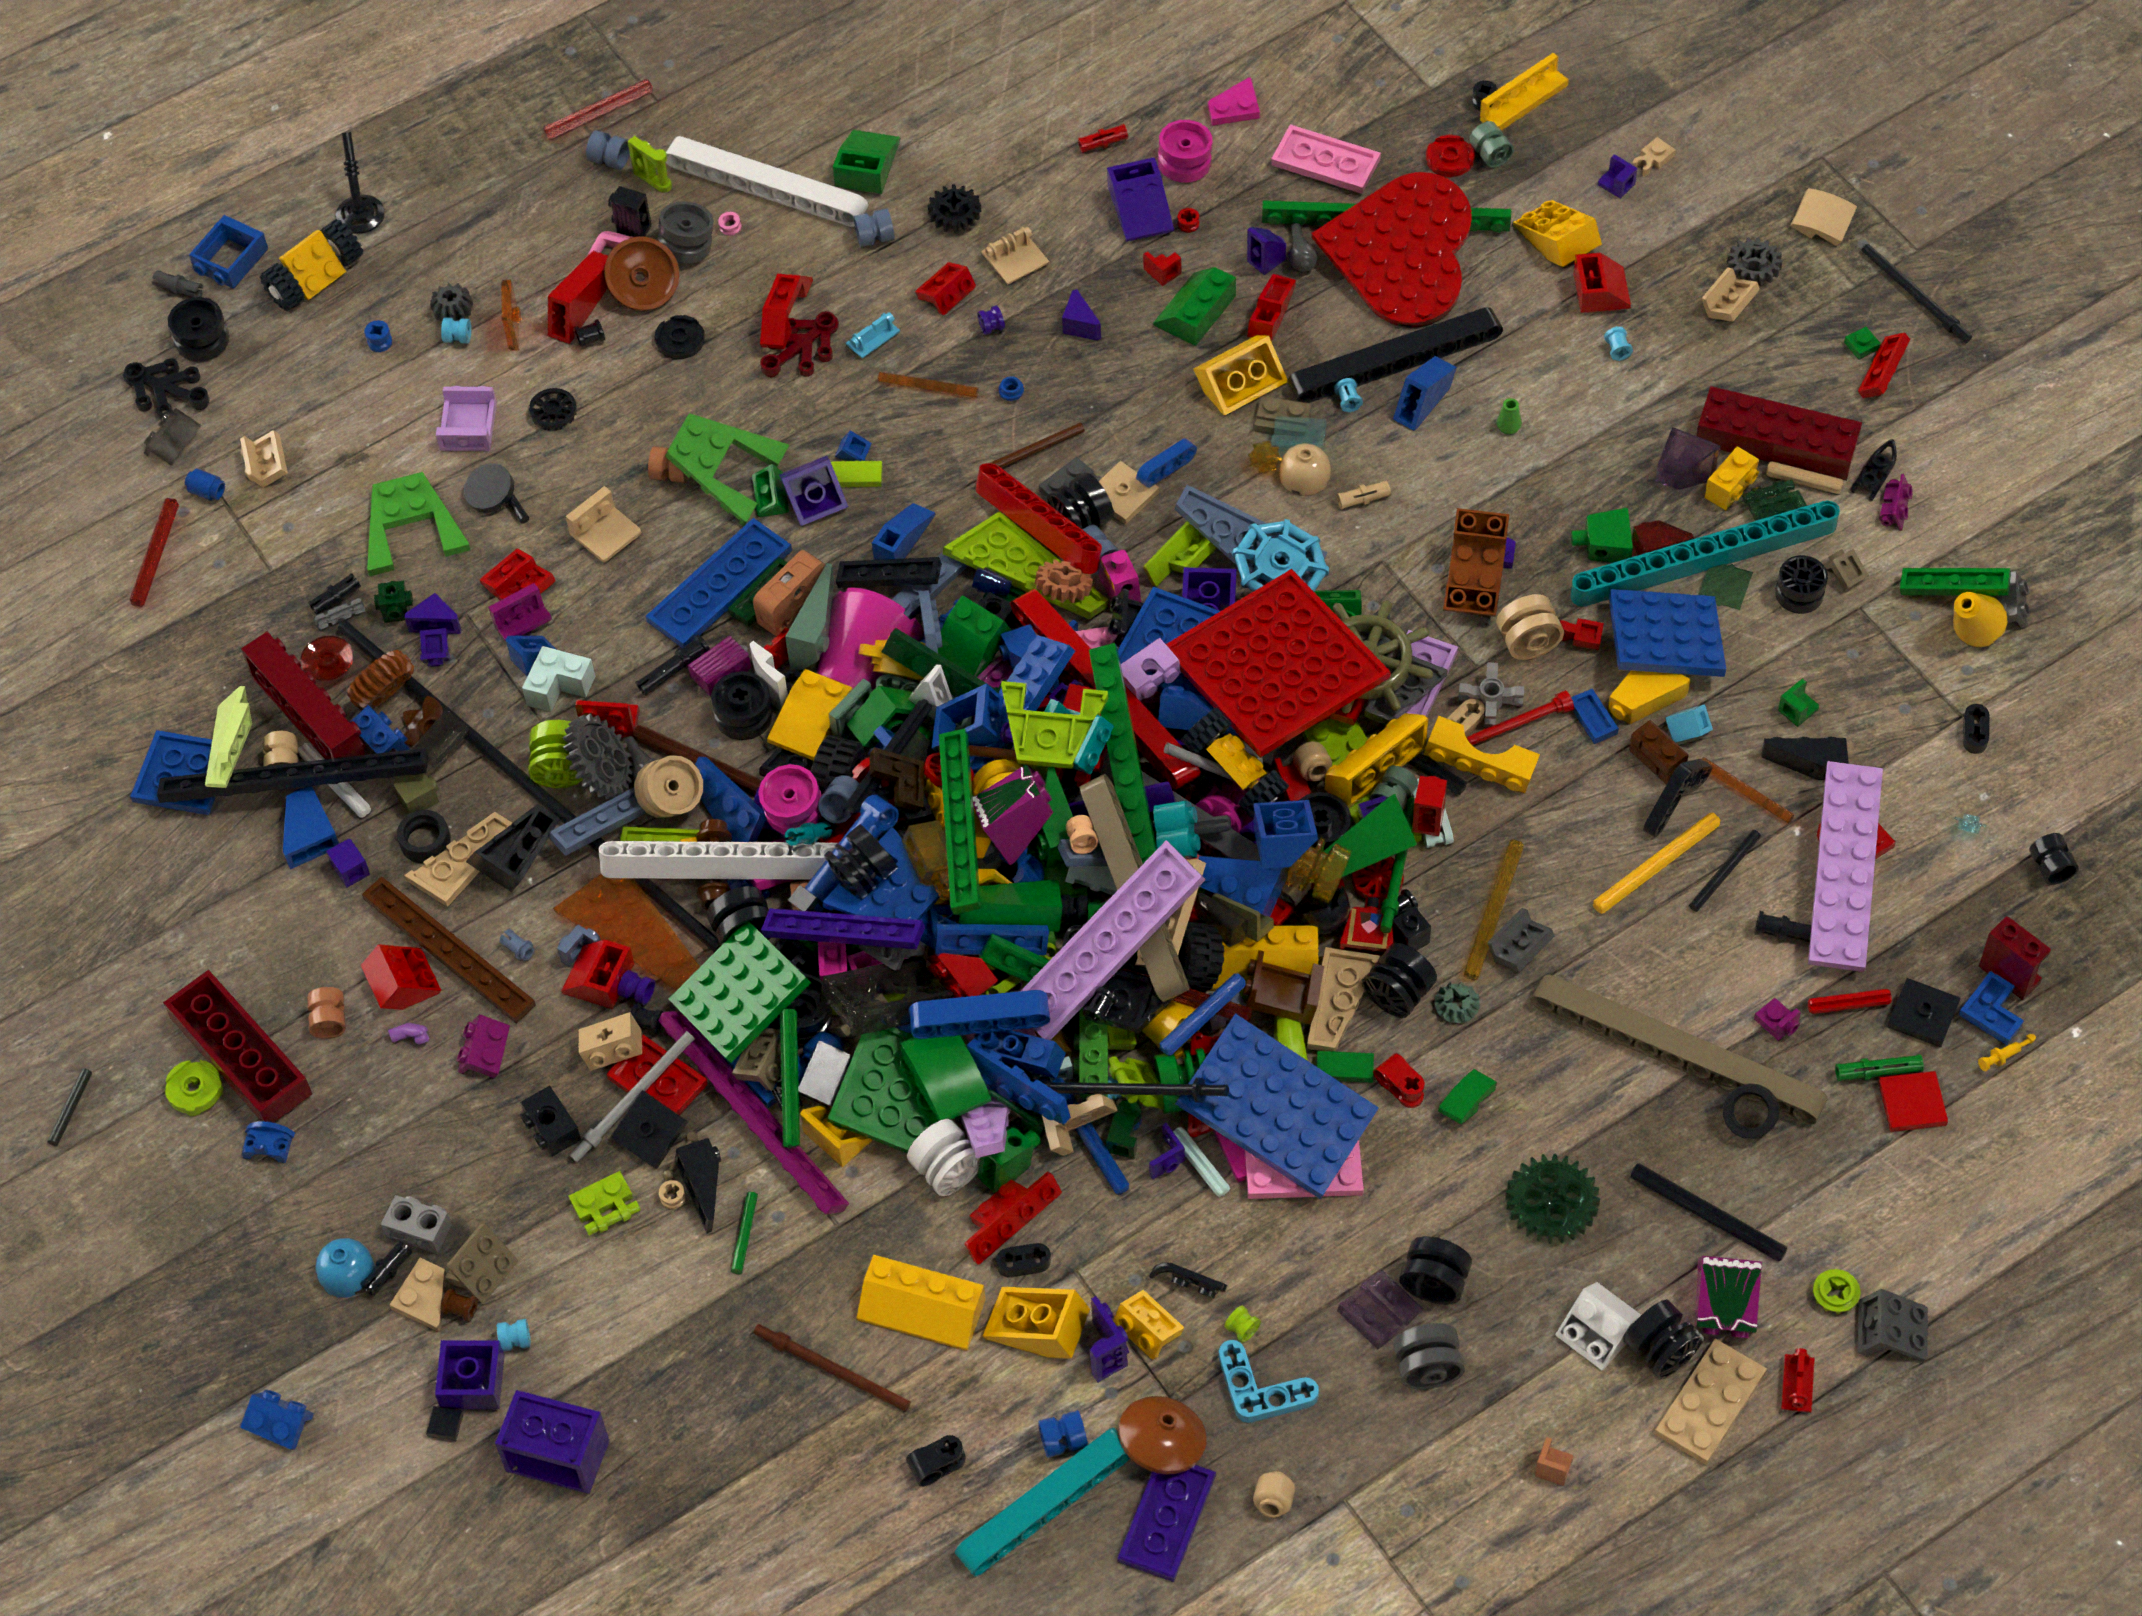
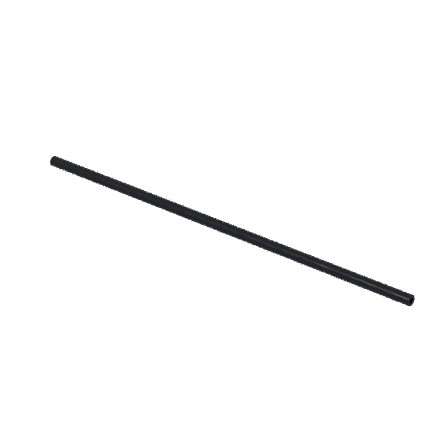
(537, 792)

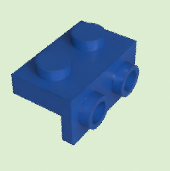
(378, 733)
(275, 1418)

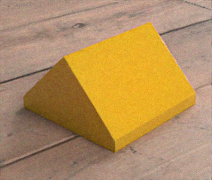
(834, 1140)

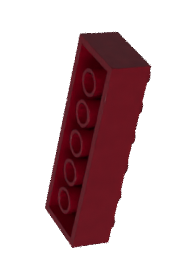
(1780, 432)
(301, 699)
(237, 1048)

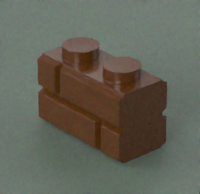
(1657, 750)

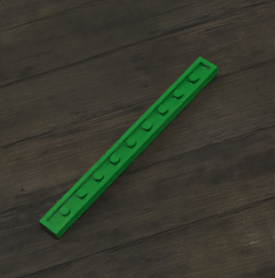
(1321, 213)
(1123, 748)

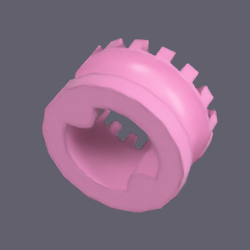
(729, 230)

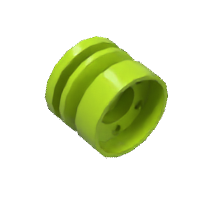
(548, 758)

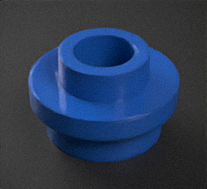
(1013, 384)

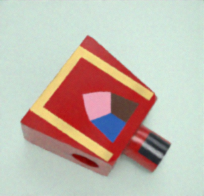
(1363, 930)

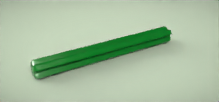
(789, 1077)

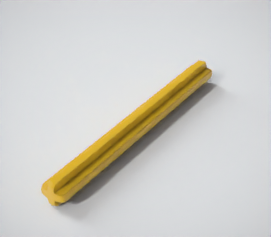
(1656, 863)

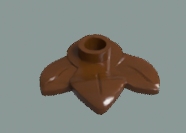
(421, 720)

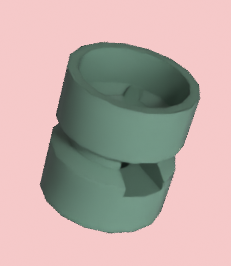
(1491, 144)
(1396, 781)

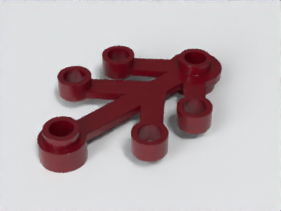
(824, 325)

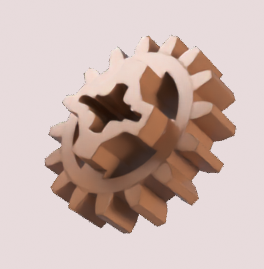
(1063, 581)

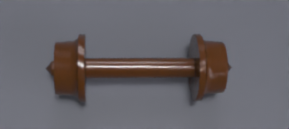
(712, 831)

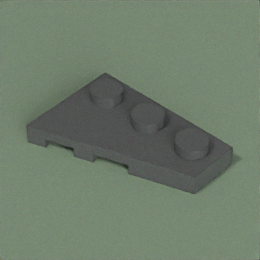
(1408, 694)

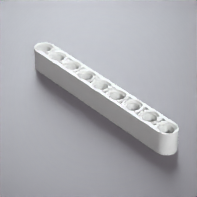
(765, 181)
(711, 860)

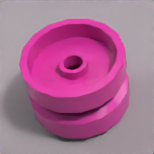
(1185, 151)
(790, 797)

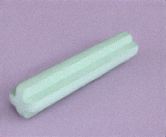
(1202, 1164)

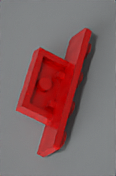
(1007, 1213)

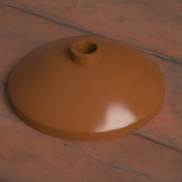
(647, 258)
(1159, 1445)

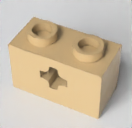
(610, 1041)

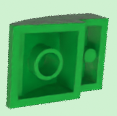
(945, 1075)

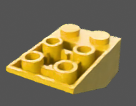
(1559, 232)

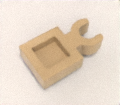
(1654, 154)

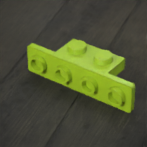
(1182, 550)

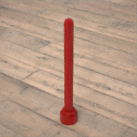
(1560, 704)

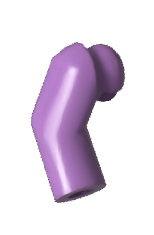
(407, 1030)

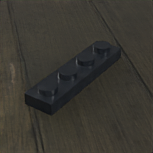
(888, 572)

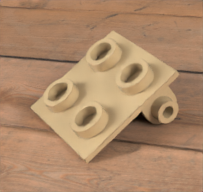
(1015, 255)

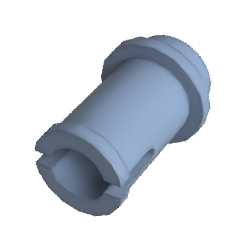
(521, 948)

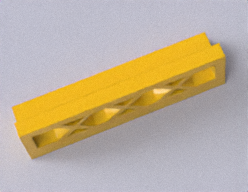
(1524, 95)

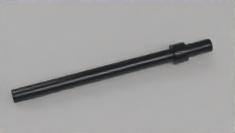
(1949, 322)

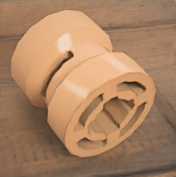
(1081, 834)

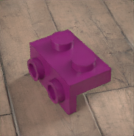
(519, 612)
(483, 1046)

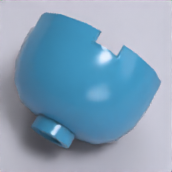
(343, 1266)

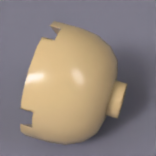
(1305, 469)

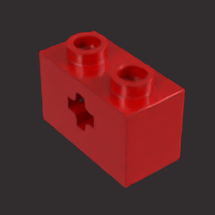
(1429, 805)

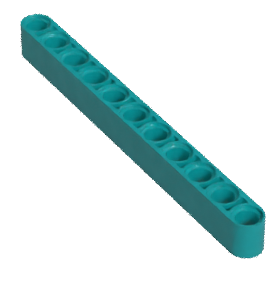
(1706, 552)

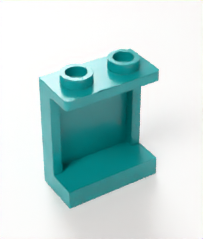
(1094, 741)

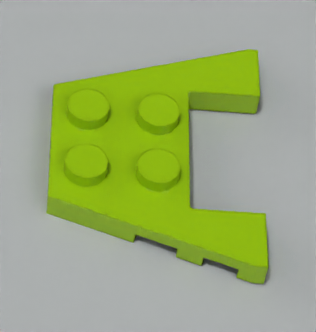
(1047, 736)

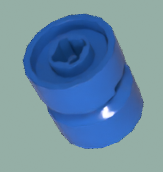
(1062, 1434)

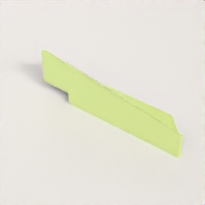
(229, 736)

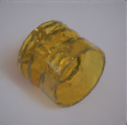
(1320, 869)

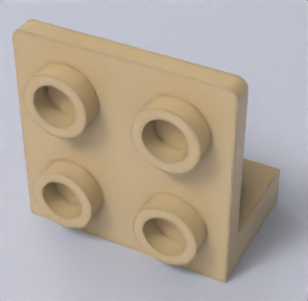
(601, 526)

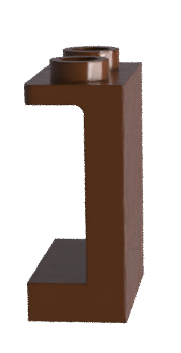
(1283, 990)

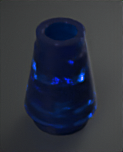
(989, 581)

